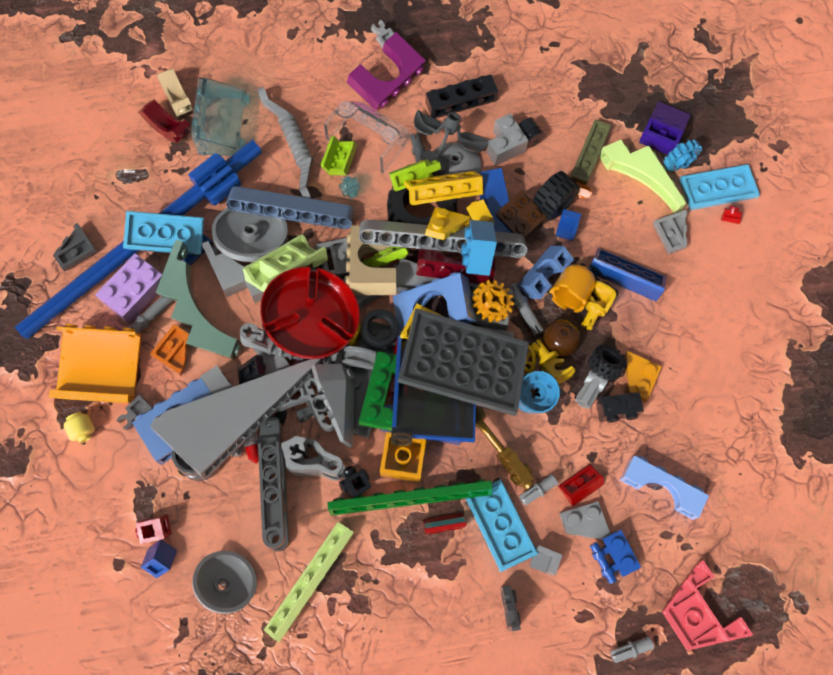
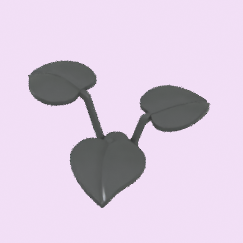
(429, 125)

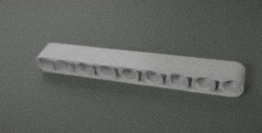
(416, 231)

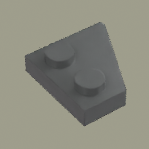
(74, 249)
(511, 615)

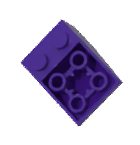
(664, 128)

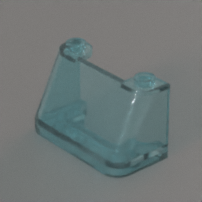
(218, 117)

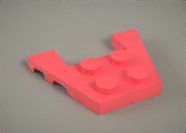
(693, 618)

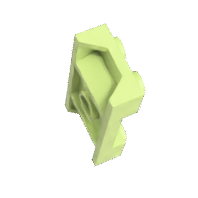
(286, 257)

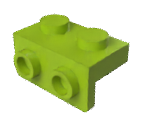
(338, 156)

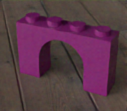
(379, 92)

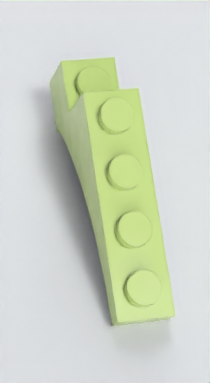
(645, 168)

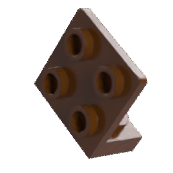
(520, 214)

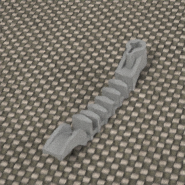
(349, 357)

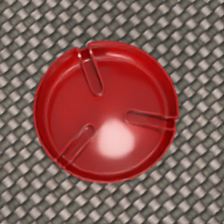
(309, 313)

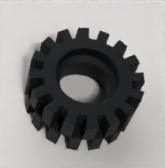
(607, 362)

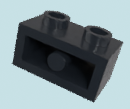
(619, 407)

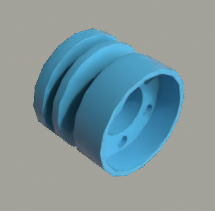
(545, 388)

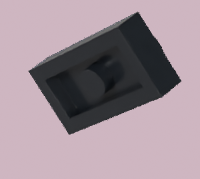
(251, 369)

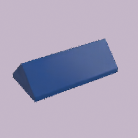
(628, 274)

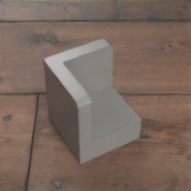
(546, 561)

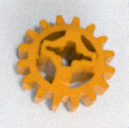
(492, 301)

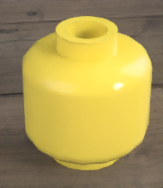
(79, 427)

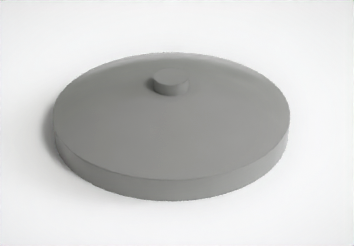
(248, 235)

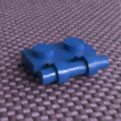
(620, 552)

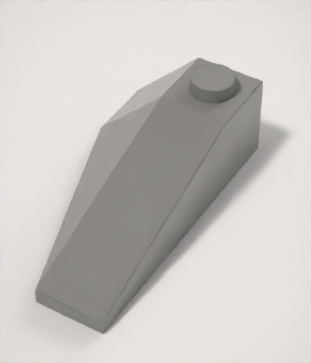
(340, 393)

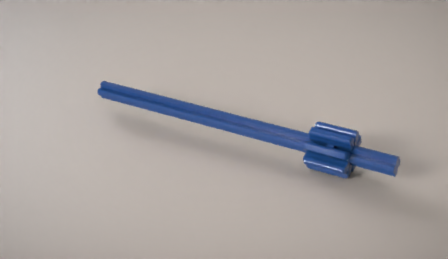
(211, 182)

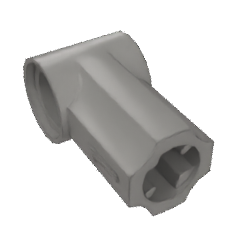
(590, 390)

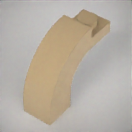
(174, 92)

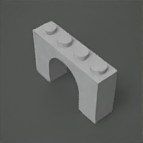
(217, 382)

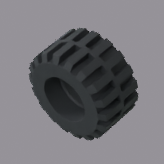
(556, 195)

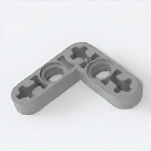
(308, 394)

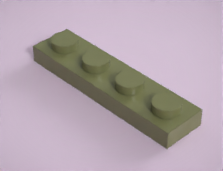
(590, 152)

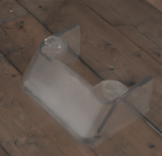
(392, 132)

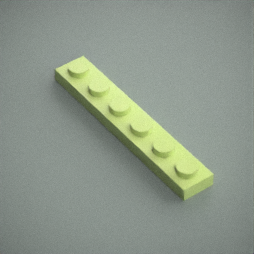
(308, 582)

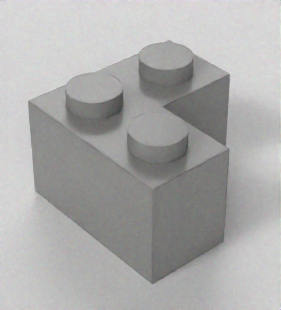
(509, 140)

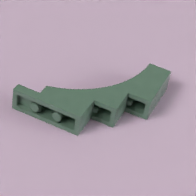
(177, 286)

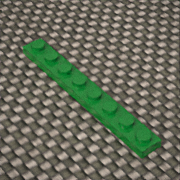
(417, 497)

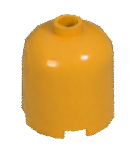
(573, 287)

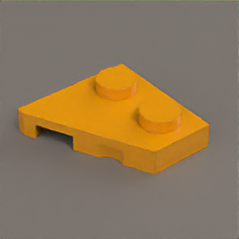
(641, 375)

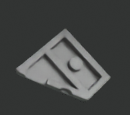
(585, 521)

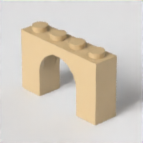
(365, 279)

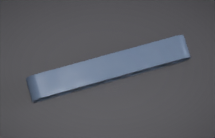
(290, 207)

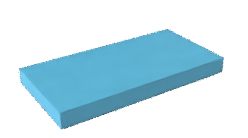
(719, 187)
(159, 232)
(502, 527)

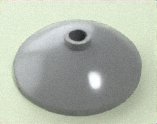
(466, 160)
(227, 570)

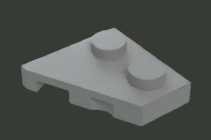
(672, 231)

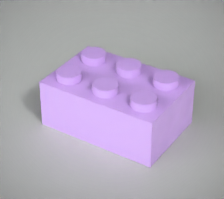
(130, 289)

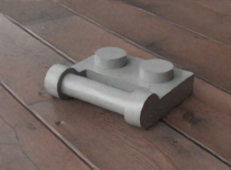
(339, 256)

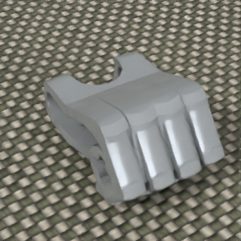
(318, 466)

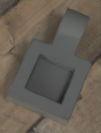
(304, 414)

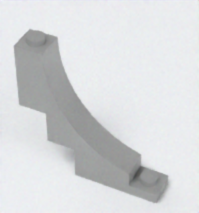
(230, 273)

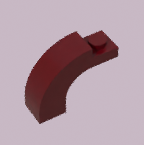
(163, 122)

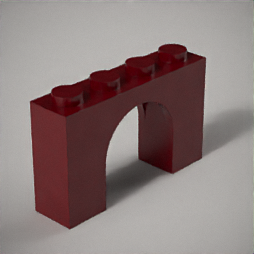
(435, 265)

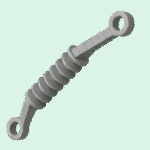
(294, 138)

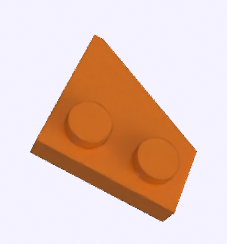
(172, 349)

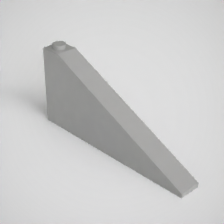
(218, 424)

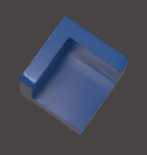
(568, 224)
(158, 558)

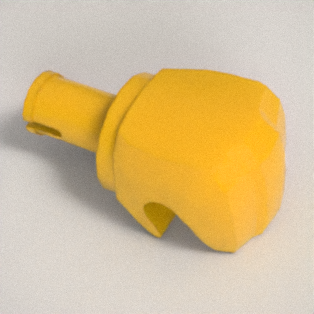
(605, 297)
(549, 361)

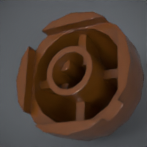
(561, 337)

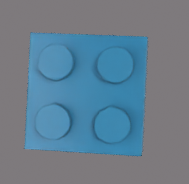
(479, 247)

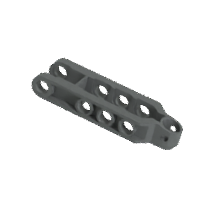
(273, 512)

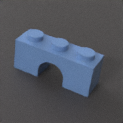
(535, 282)

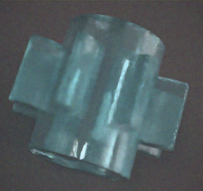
(349, 187)

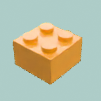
(403, 461)

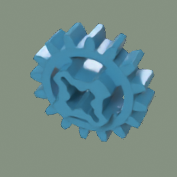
(682, 155)

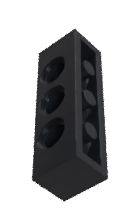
(473, 92)

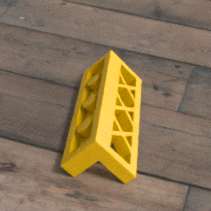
(444, 187)

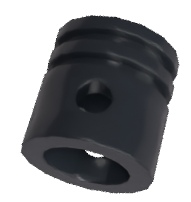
(532, 131)

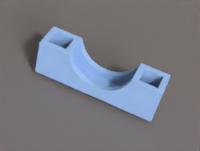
(687, 499)

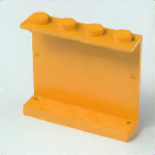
(98, 364)

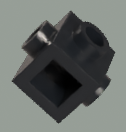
(358, 485)

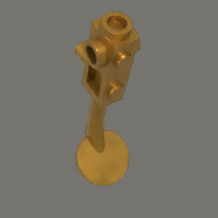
(519, 473)

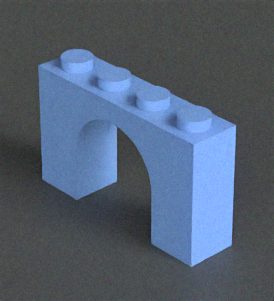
(453, 288)
(158, 448)

